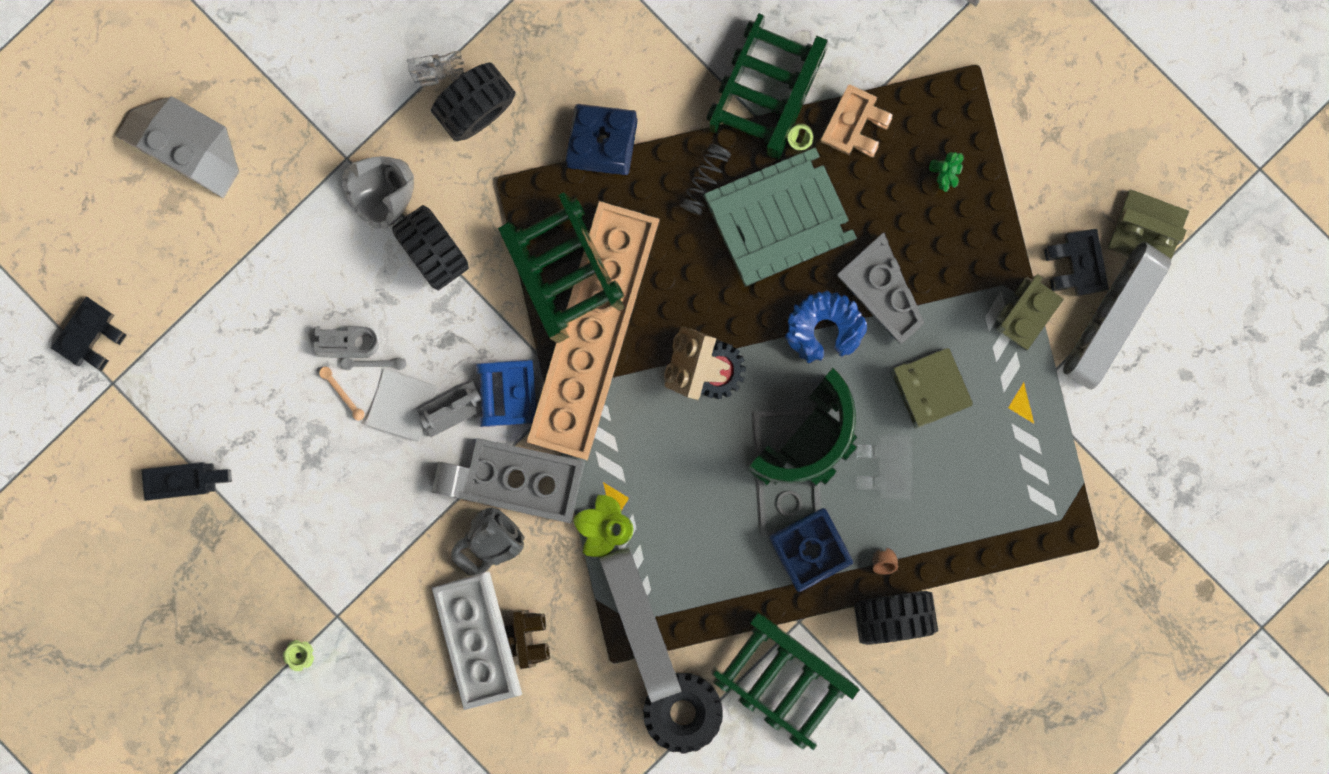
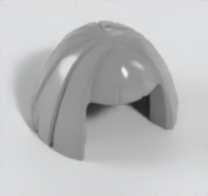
(379, 189)

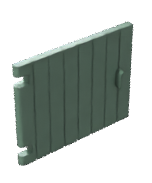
(782, 215)

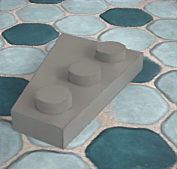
(880, 287)

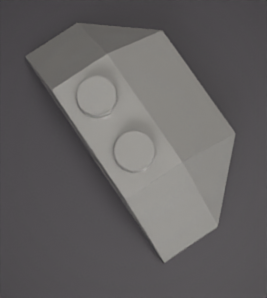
(183, 142)

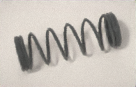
(719, 153)

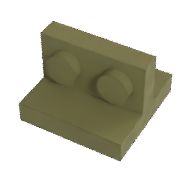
(1149, 222)

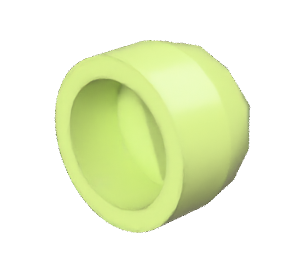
(807, 139)

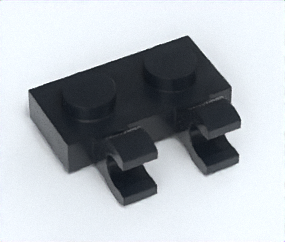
(1085, 262)
(82, 333)

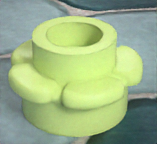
(293, 648)

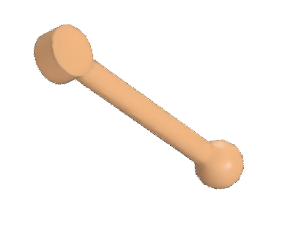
(326, 373)

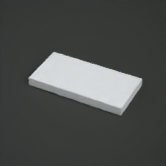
(476, 641)

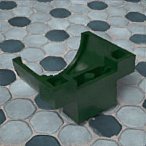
(817, 442)

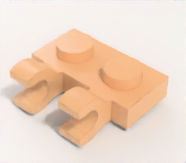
(849, 120)

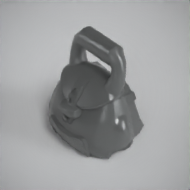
(491, 539)

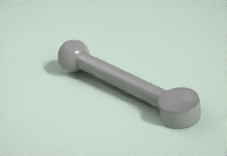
(348, 364)

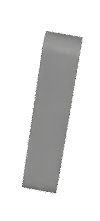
(1117, 315)
(640, 625)

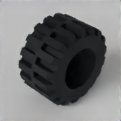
(473, 101)
(430, 247)
(896, 617)

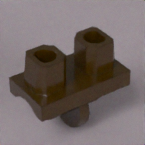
(524, 625)

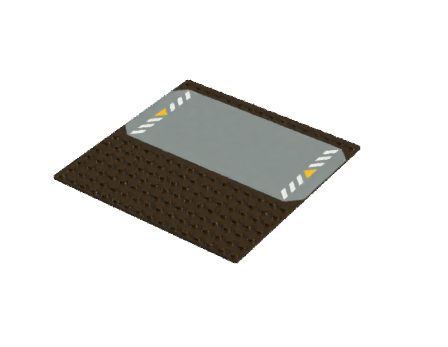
(987, 482)

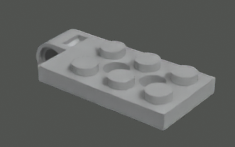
(488, 480)

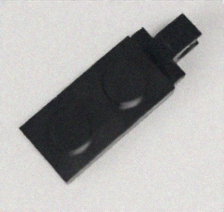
(182, 480)

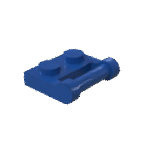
(517, 390)

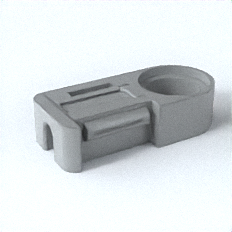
(342, 343)

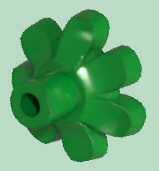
(947, 170)

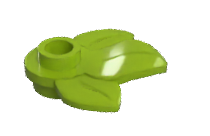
(598, 527)

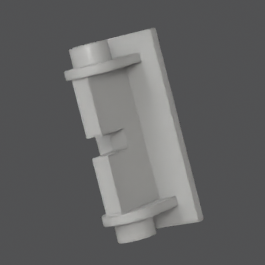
(450, 409)

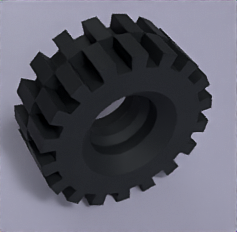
(698, 732)

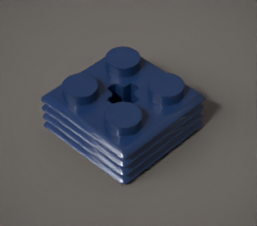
(616, 150)
(830, 558)

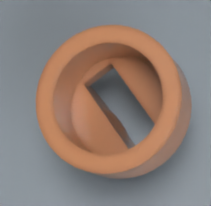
(885, 562)

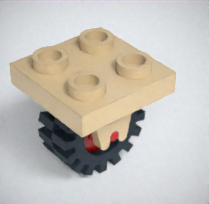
(703, 366)

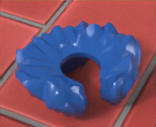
(820, 307)

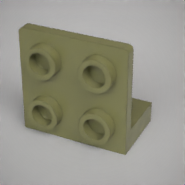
(1029, 313)
(931, 388)

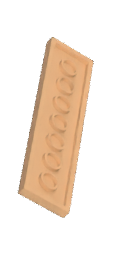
(587, 360)

